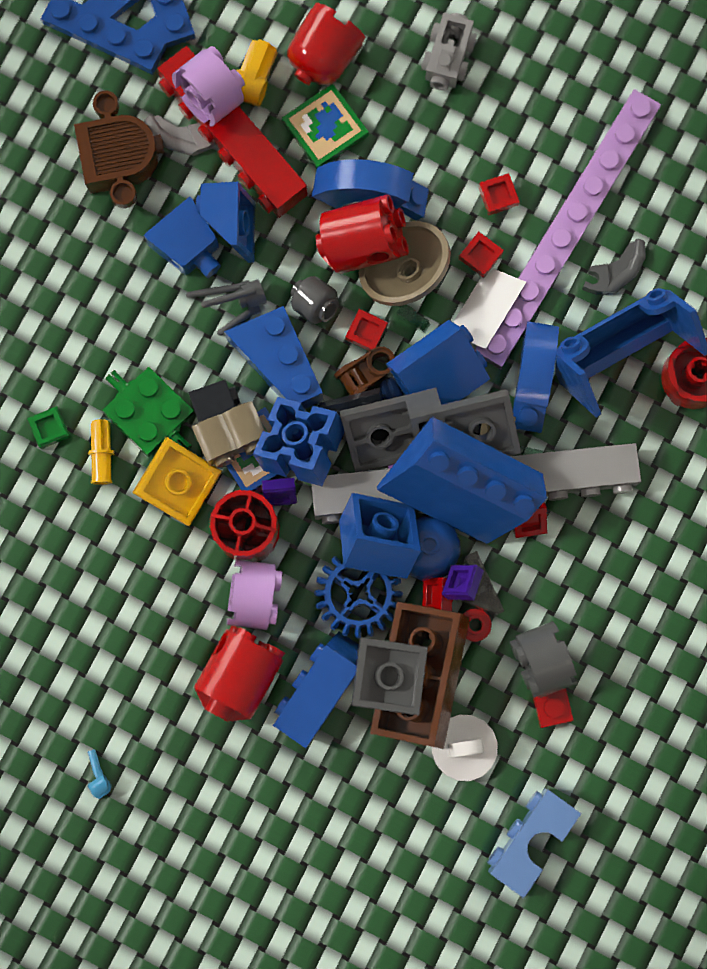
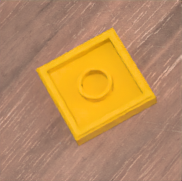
(177, 481)

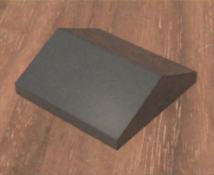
(389, 676)

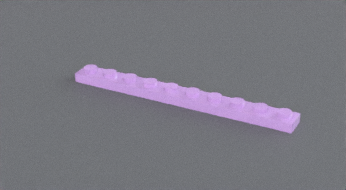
(572, 222)

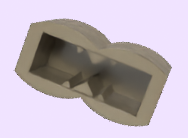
(229, 434)

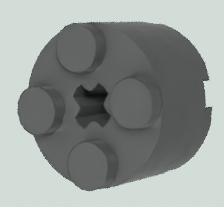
(545, 660)

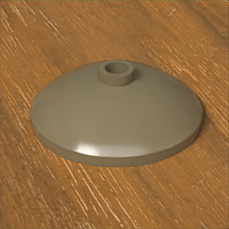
(412, 275)

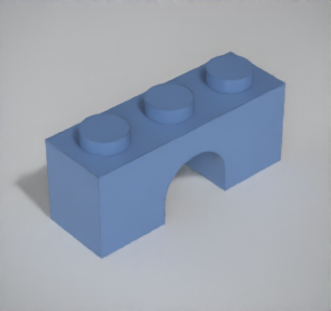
(512, 863)

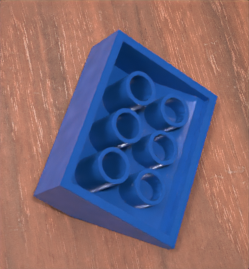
(464, 483)

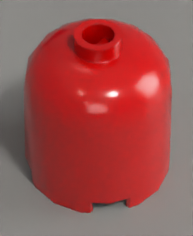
(323, 46)

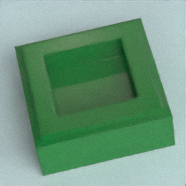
(48, 427)

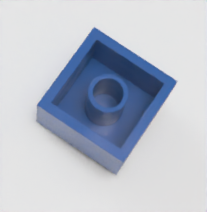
(379, 536)

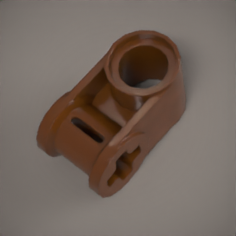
(363, 372)

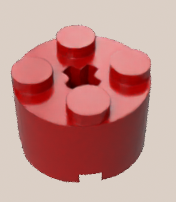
(679, 382)

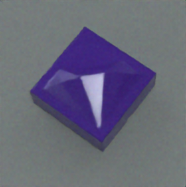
(280, 491)
(462, 582)

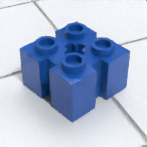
(299, 441)

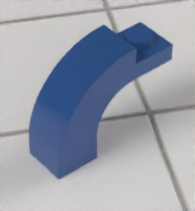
(360, 180)

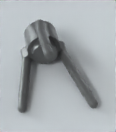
(247, 293)

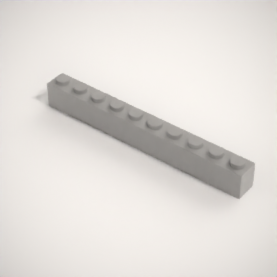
(563, 471)

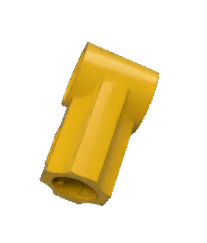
(256, 71)

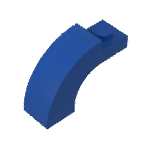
(535, 376)

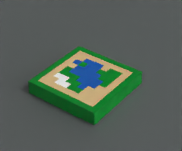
(325, 126)

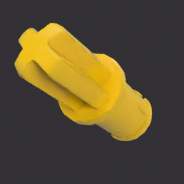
(101, 452)

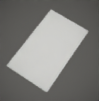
(489, 305)

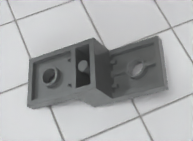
(409, 414)

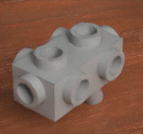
(446, 61)

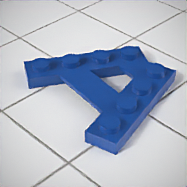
(97, 26)

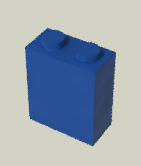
(441, 362)

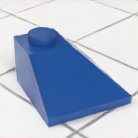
(230, 213)

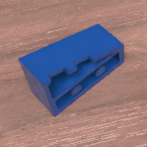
(277, 356)
(318, 689)

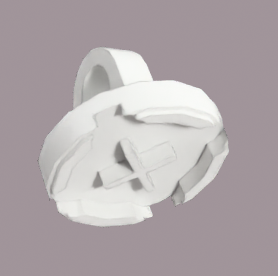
(468, 749)

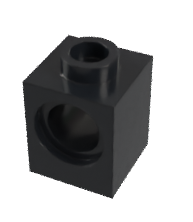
(213, 400)

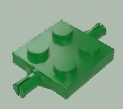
(147, 411)

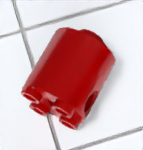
(362, 235)
(229, 524)
(237, 675)

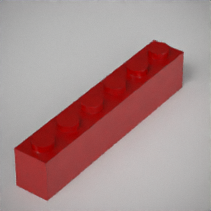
(244, 147)

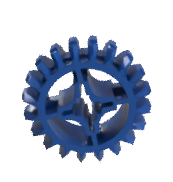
(341, 616)

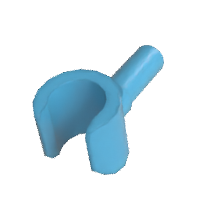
(101, 785)

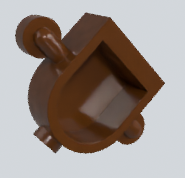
(116, 151)

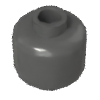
(314, 300)

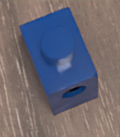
(185, 240)

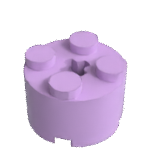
(209, 86)
(253, 595)

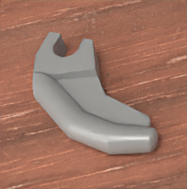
(179, 139)

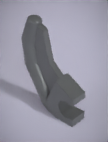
(619, 273)

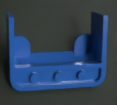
(621, 336)

